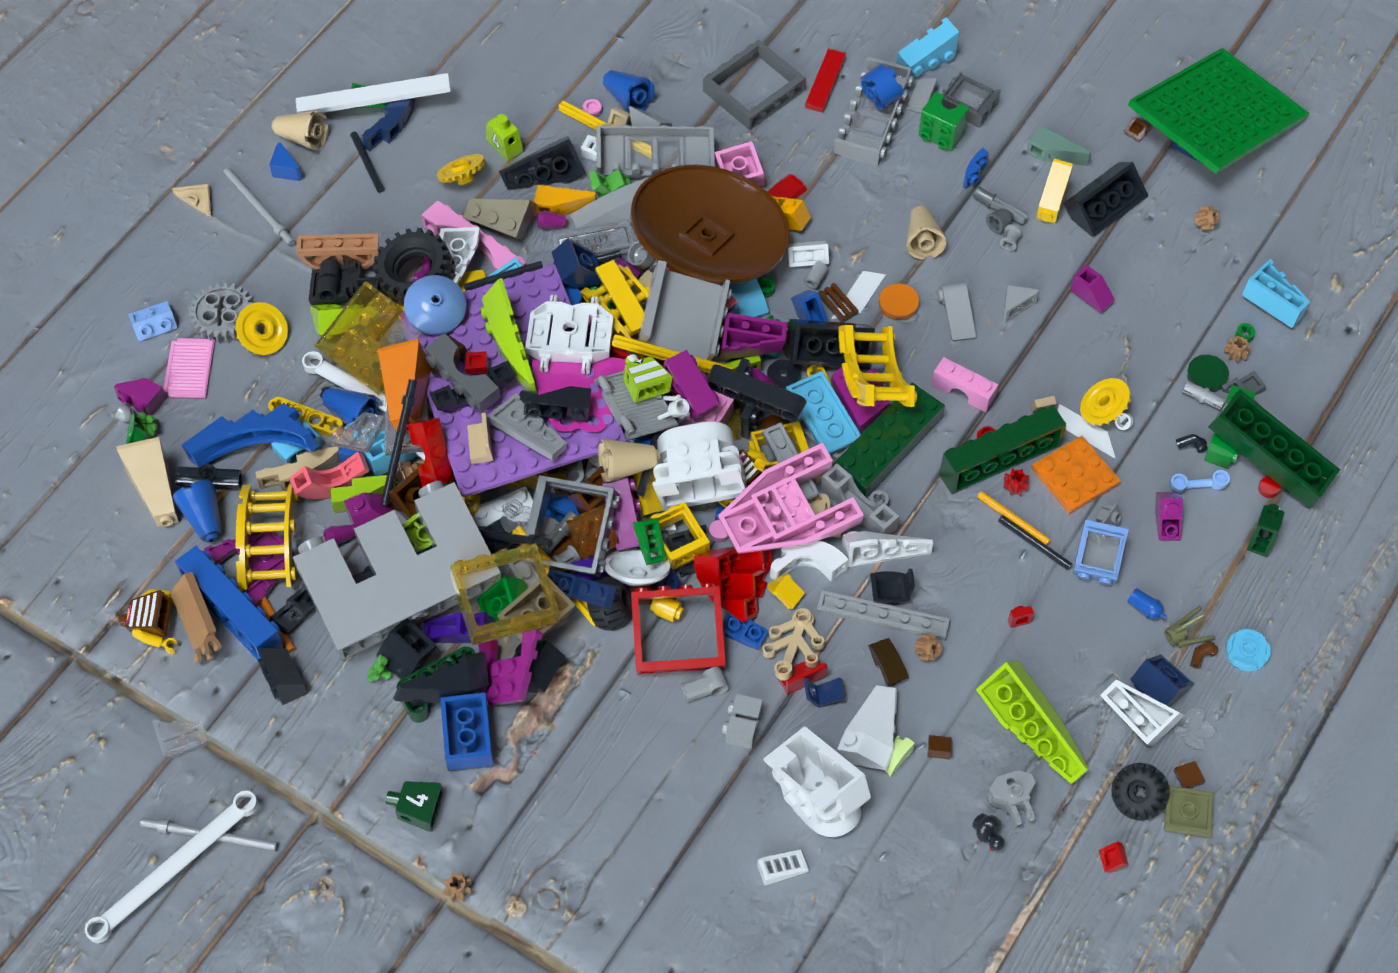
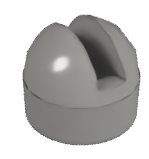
(124, 413)

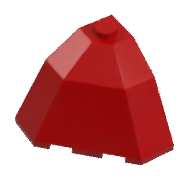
(739, 578)

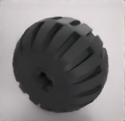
(620, 611)
(1125, 787)

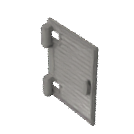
(642, 414)

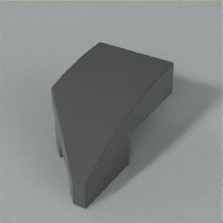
(1249, 382)

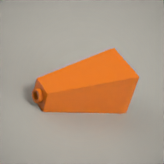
(398, 365)

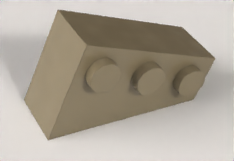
(502, 215)

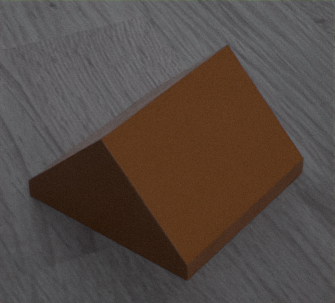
(405, 493)

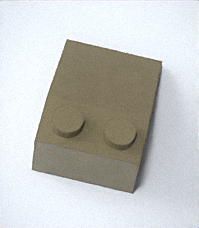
(534, 600)

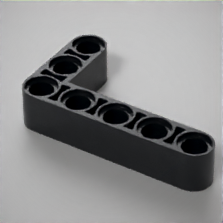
(756, 393)

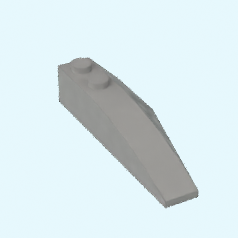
(608, 208)

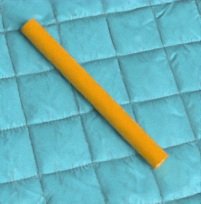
(1013, 517)

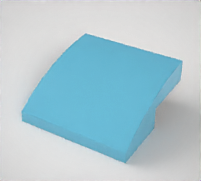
(749, 298)

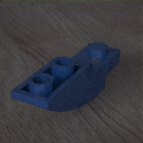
(388, 127)
(583, 588)

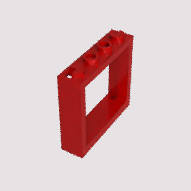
(685, 664)

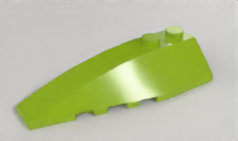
(506, 333)
(1030, 716)

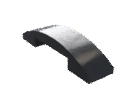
(449, 399)

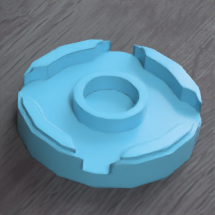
(1248, 650)

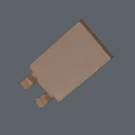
(195, 617)

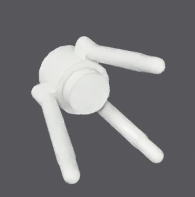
(677, 408)

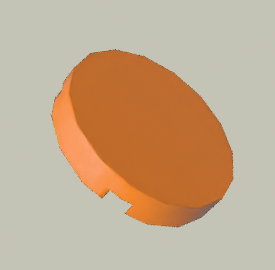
(898, 301)

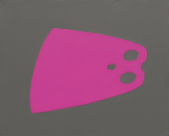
(569, 374)

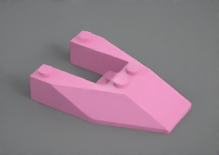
(776, 513)

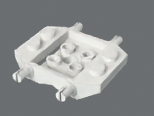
(569, 345)

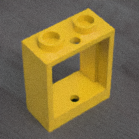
(793, 430)
(687, 552)

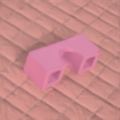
(980, 390)

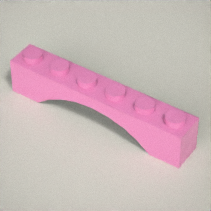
(442, 216)

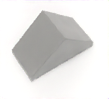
(1018, 300)

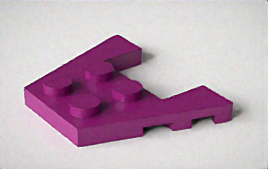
(257, 562)
(509, 676)

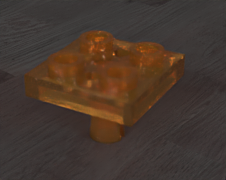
(588, 525)

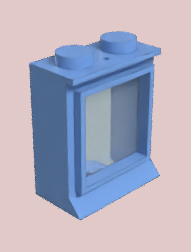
(1100, 552)

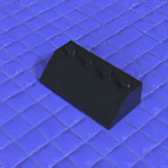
(1106, 198)
(818, 342)

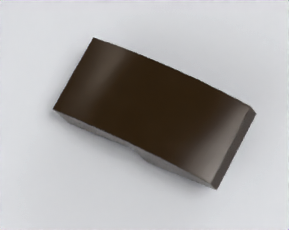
(889, 661)

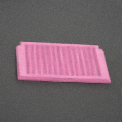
(188, 368)

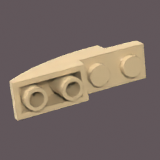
(317, 460)

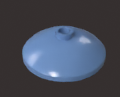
(430, 316)

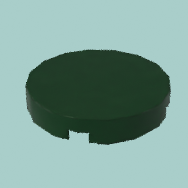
(1208, 372)

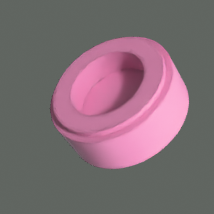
(592, 107)
(717, 532)

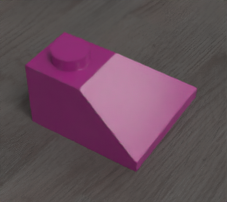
(365, 508)

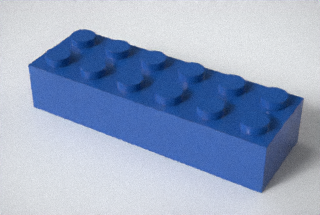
(229, 604)

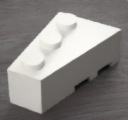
(1141, 712)

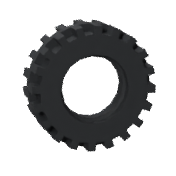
(402, 250)

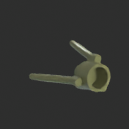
(1177, 632)

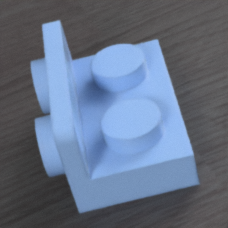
(152, 321)

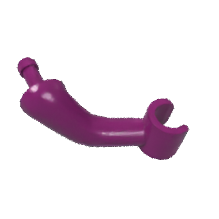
(424, 271)

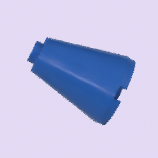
(629, 89)
(349, 404)
(200, 509)

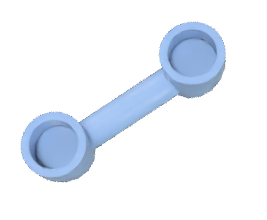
(1218, 481)

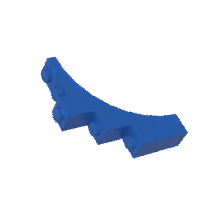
(251, 429)

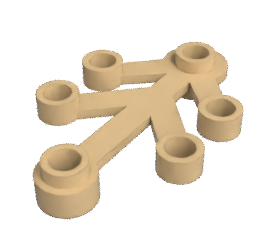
(793, 642)

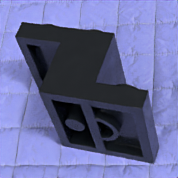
(749, 414)

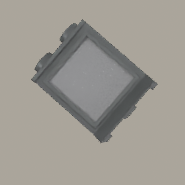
(972, 94)

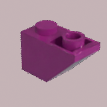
(1092, 289)
(141, 394)
(1169, 515)

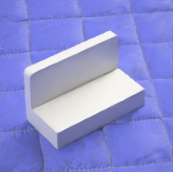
(807, 253)

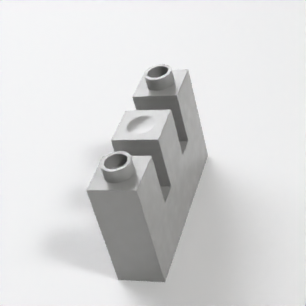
(402, 581)

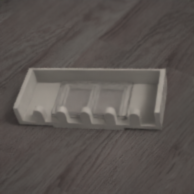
(650, 149)

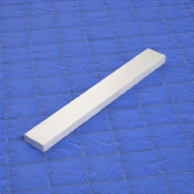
(374, 94)

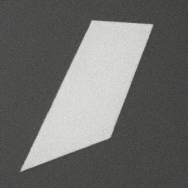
(863, 290)
(1093, 434)

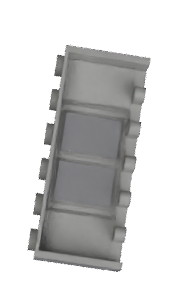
(865, 126)

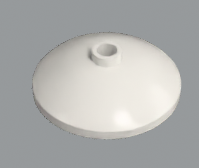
(630, 567)

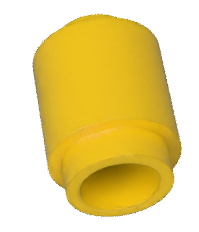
(667, 609)

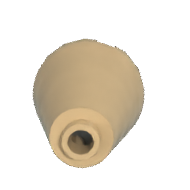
(302, 128)
(924, 234)
(625, 458)

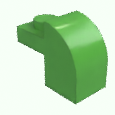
(604, 185)

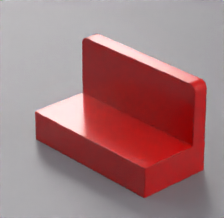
(802, 672)

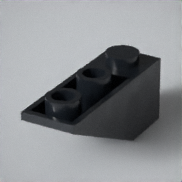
(564, 403)

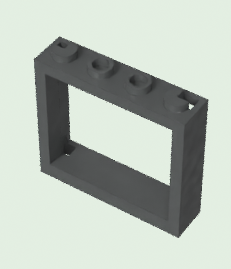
(767, 107)
(539, 510)

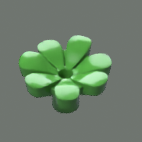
(147, 423)
(379, 669)

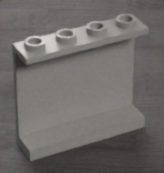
(684, 313)

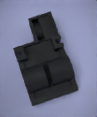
(337, 282)

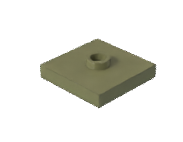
(1189, 812)

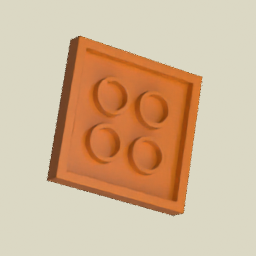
(1075, 474)

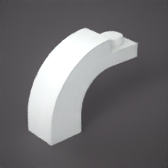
(815, 554)

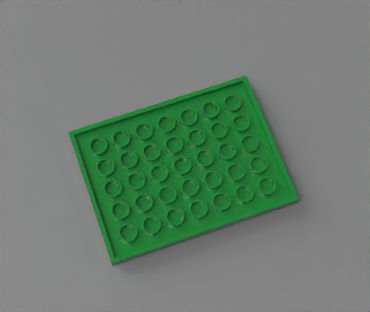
(1218, 110)

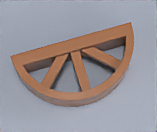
(358, 247)

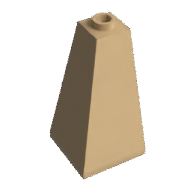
(150, 474)

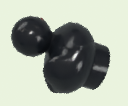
(987, 829)

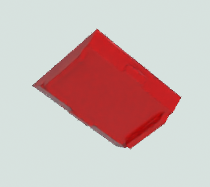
(788, 187)

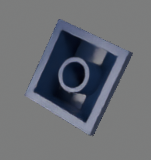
(576, 264)
(1161, 680)

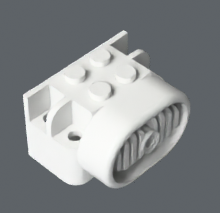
(698, 465)
(819, 783)

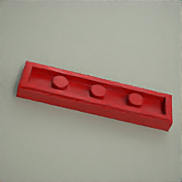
(825, 80)

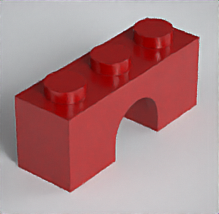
(430, 438)

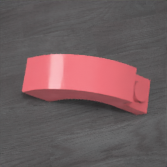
(318, 484)

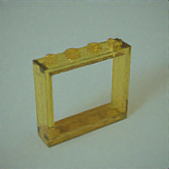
(512, 625)

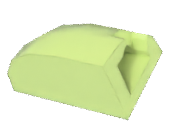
(902, 751)

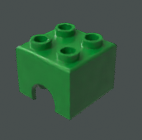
(941, 124)

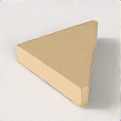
(196, 196)

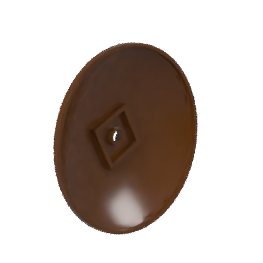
(689, 201)

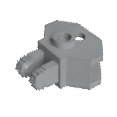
(1013, 794)

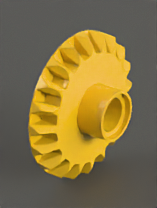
(461, 169)
(270, 320)
(1105, 401)

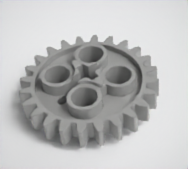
(208, 308)

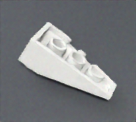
(462, 246)
(873, 547)
(871, 731)

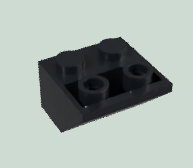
(407, 649)
(544, 665)
(281, 674)

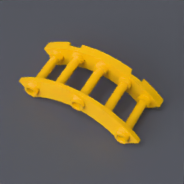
(632, 282)
(857, 381)
(245, 528)

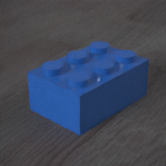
(466, 731)

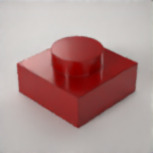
(476, 362)
(1020, 616)
(1113, 857)

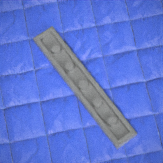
(882, 615)

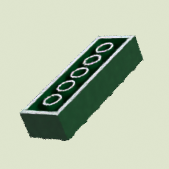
(890, 440)
(1274, 448)
(1002, 449)

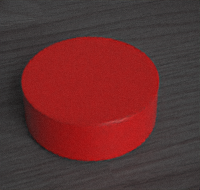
(1268, 487)

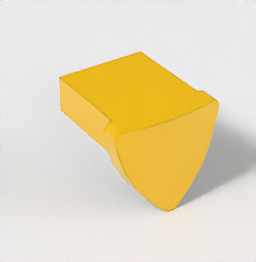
(786, 590)

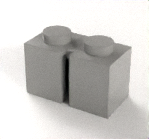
(743, 721)

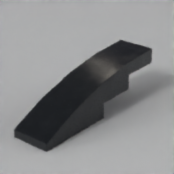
(295, 610)

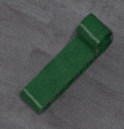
(448, 660)

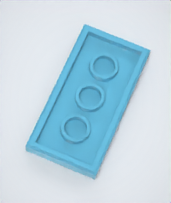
(825, 413)

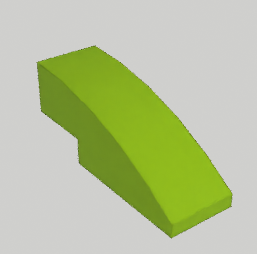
(359, 485)

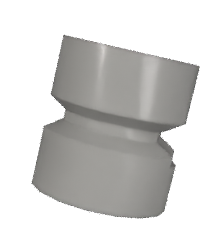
(641, 258)

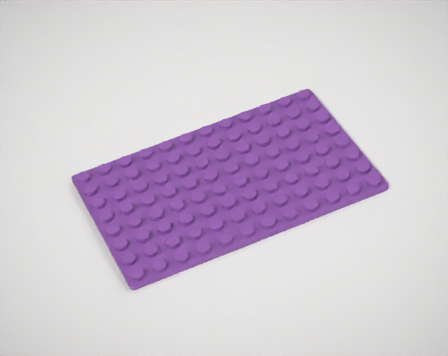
(510, 457)

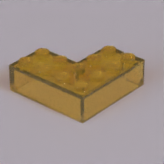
(356, 335)

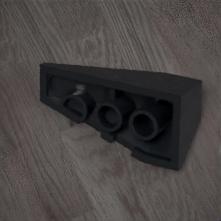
(549, 165)
(464, 678)

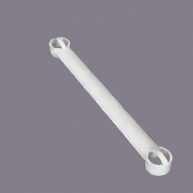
(337, 376)
(171, 867)

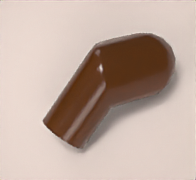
(1202, 650)

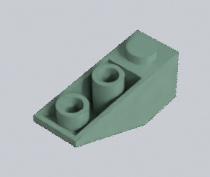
(1049, 146)

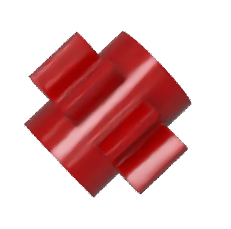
(1016, 481)

